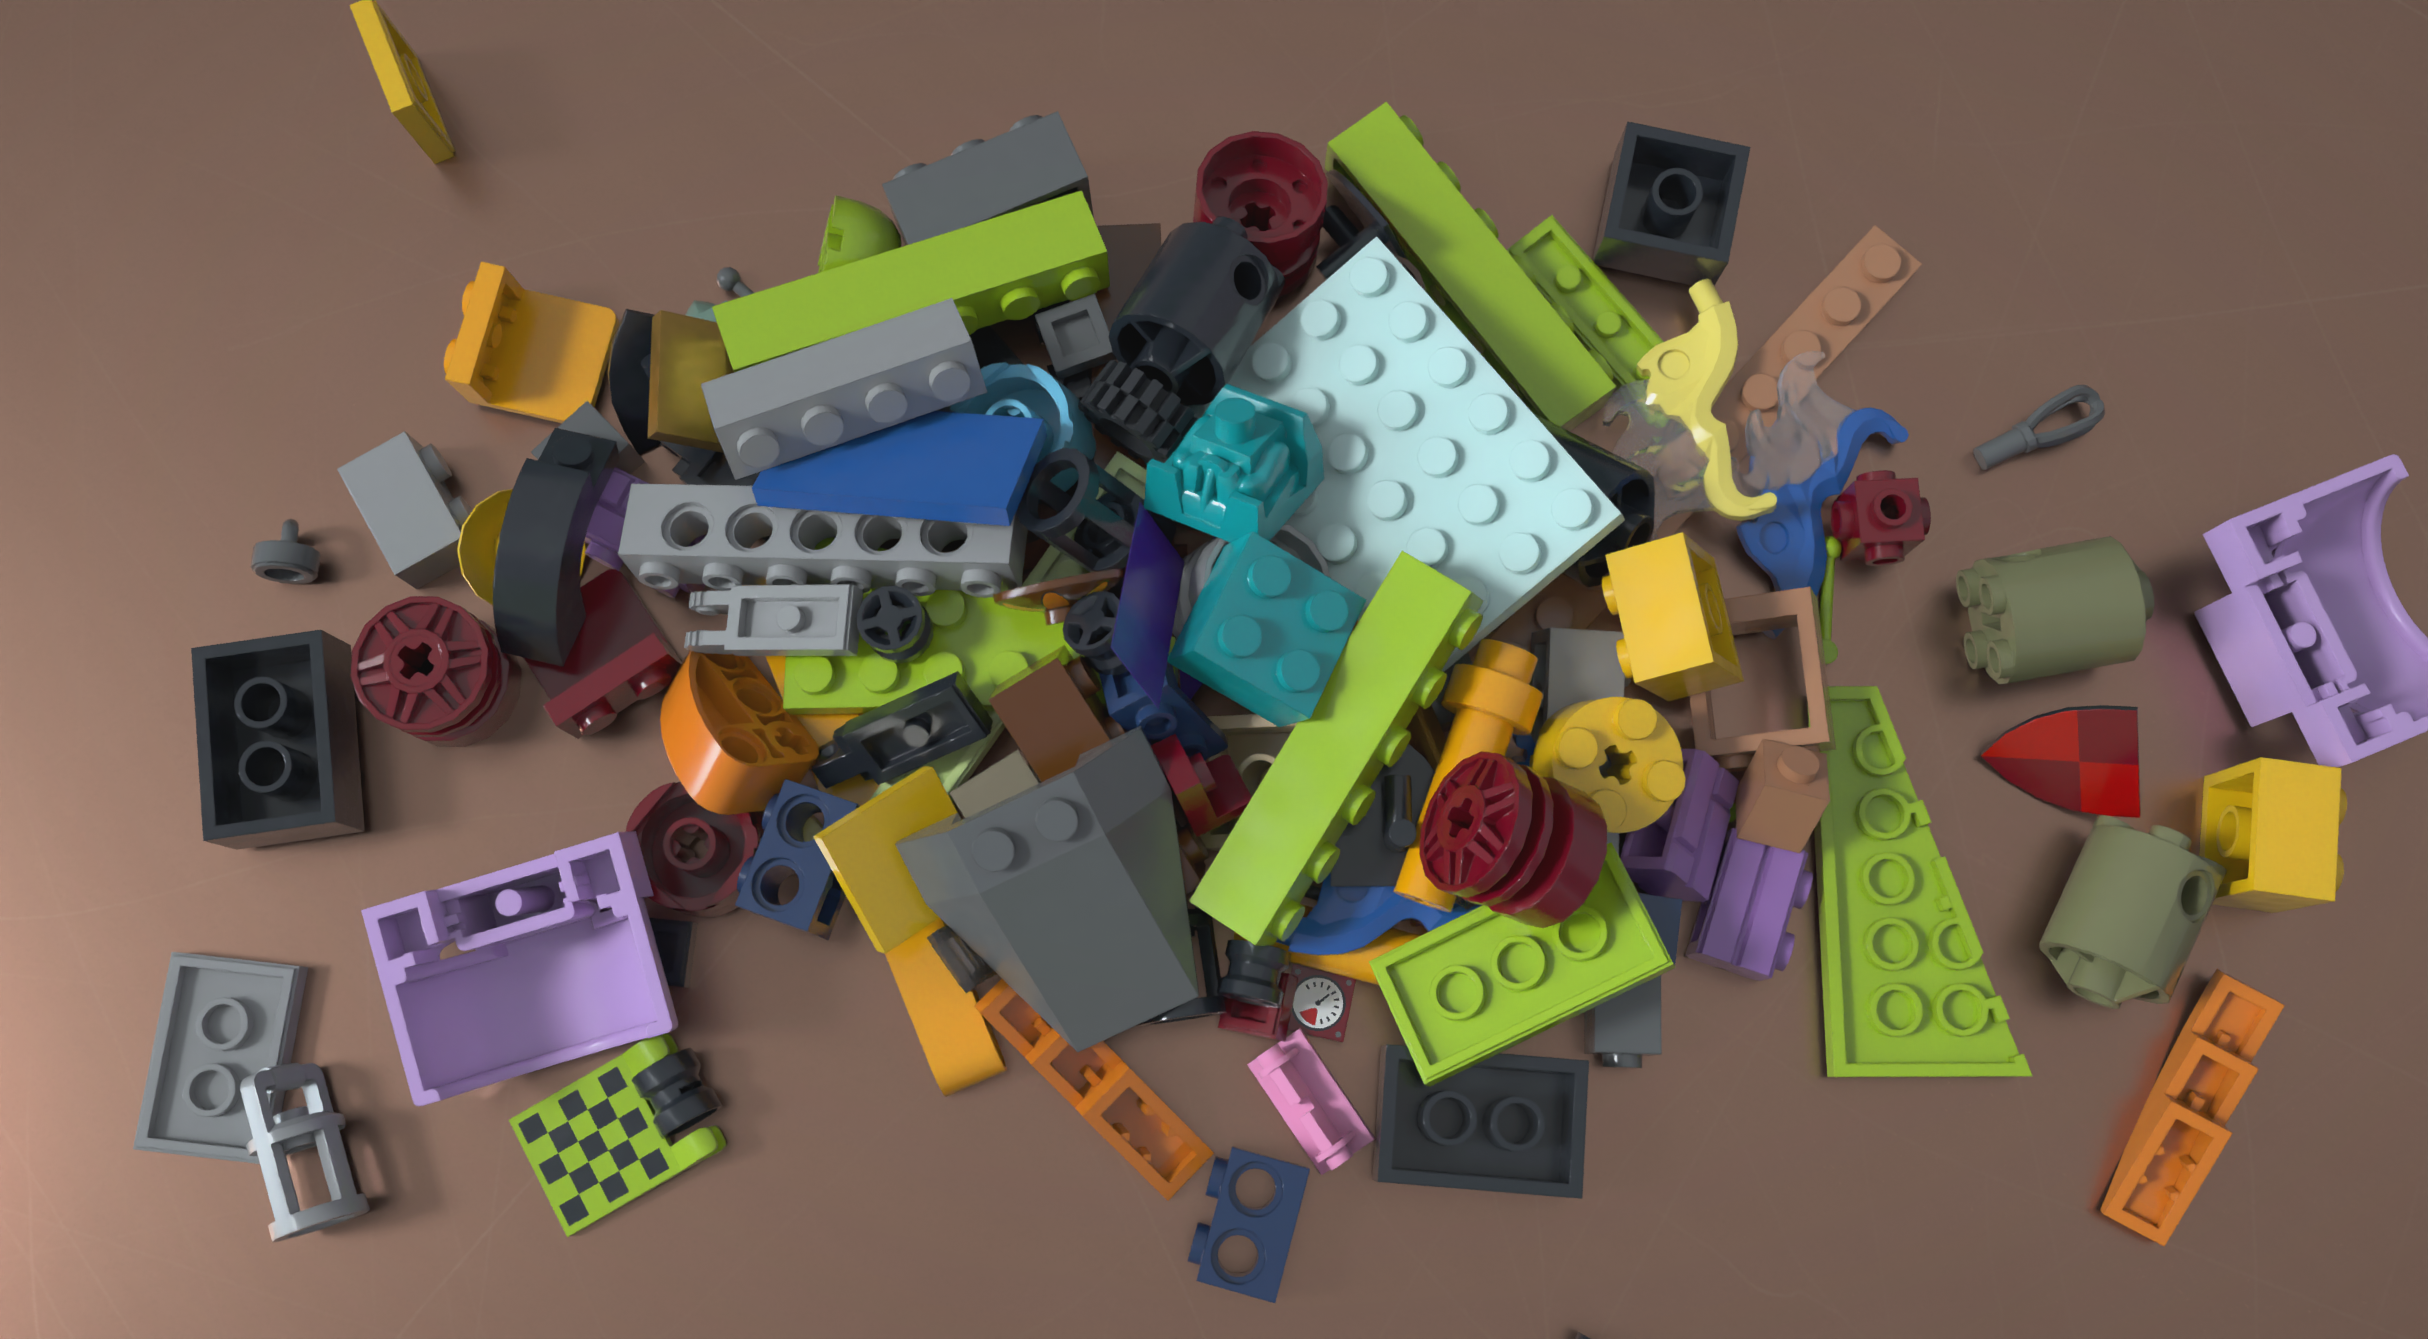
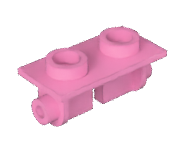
(1311, 1102)

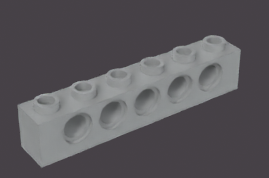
(668, 517)

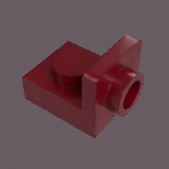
(1206, 791)

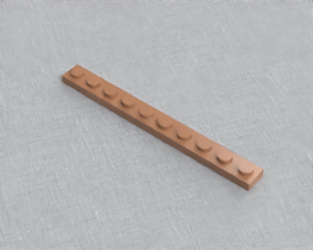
(1822, 323)

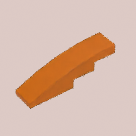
(1103, 1093)
(2189, 1107)

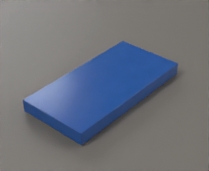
(917, 469)

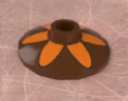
(1057, 595)

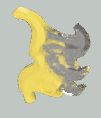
(1673, 422)

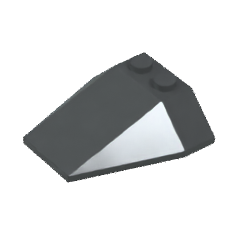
(1072, 892)

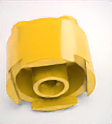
(1642, 751)

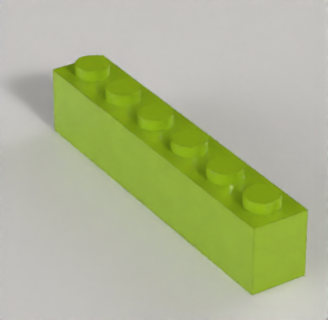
(988, 269)
(1470, 271)
(1334, 756)

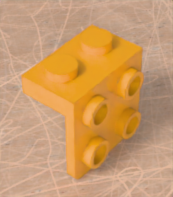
(528, 348)

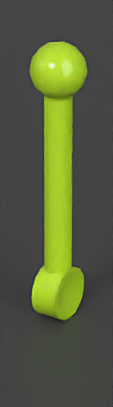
(1834, 550)

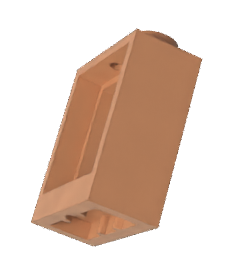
(1766, 613)

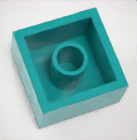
(1266, 630)

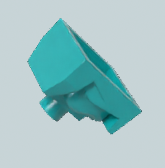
(1238, 468)

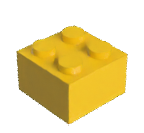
(1671, 618)
(2274, 833)

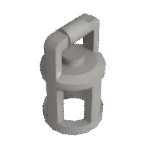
(295, 1132)

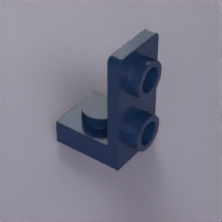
(1177, 714)

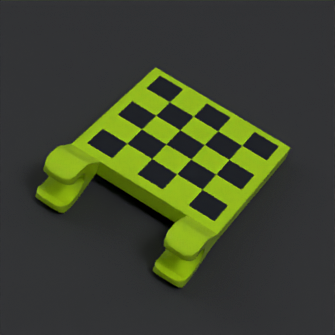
(599, 1140)

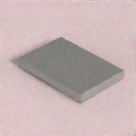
(212, 1032)

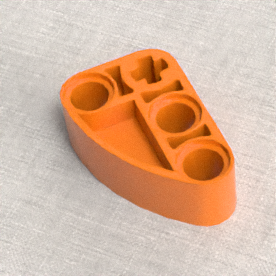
(731, 734)

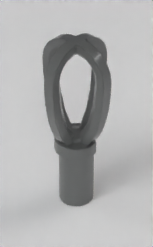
(2024, 439)

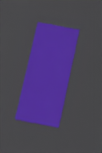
(1148, 606)

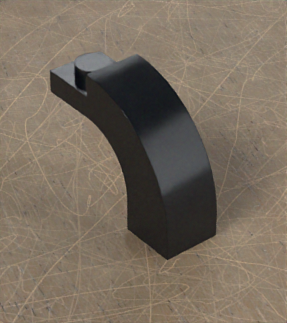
(541, 546)

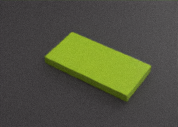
(1500, 982)

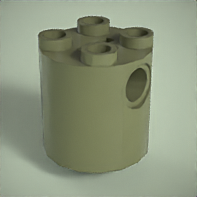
(2055, 610)
(2130, 913)

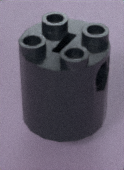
(1197, 309)
(1625, 485)

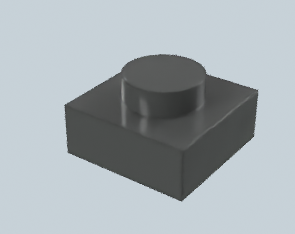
(1075, 336)

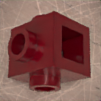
(1868, 533)

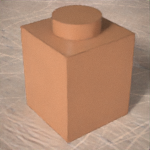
(1782, 795)

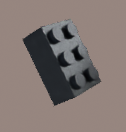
(277, 740)
(1488, 1128)

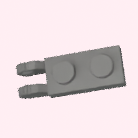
(779, 620)

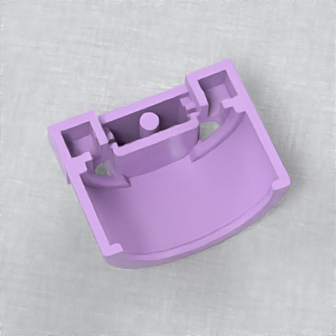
(2319, 619)
(554, 973)

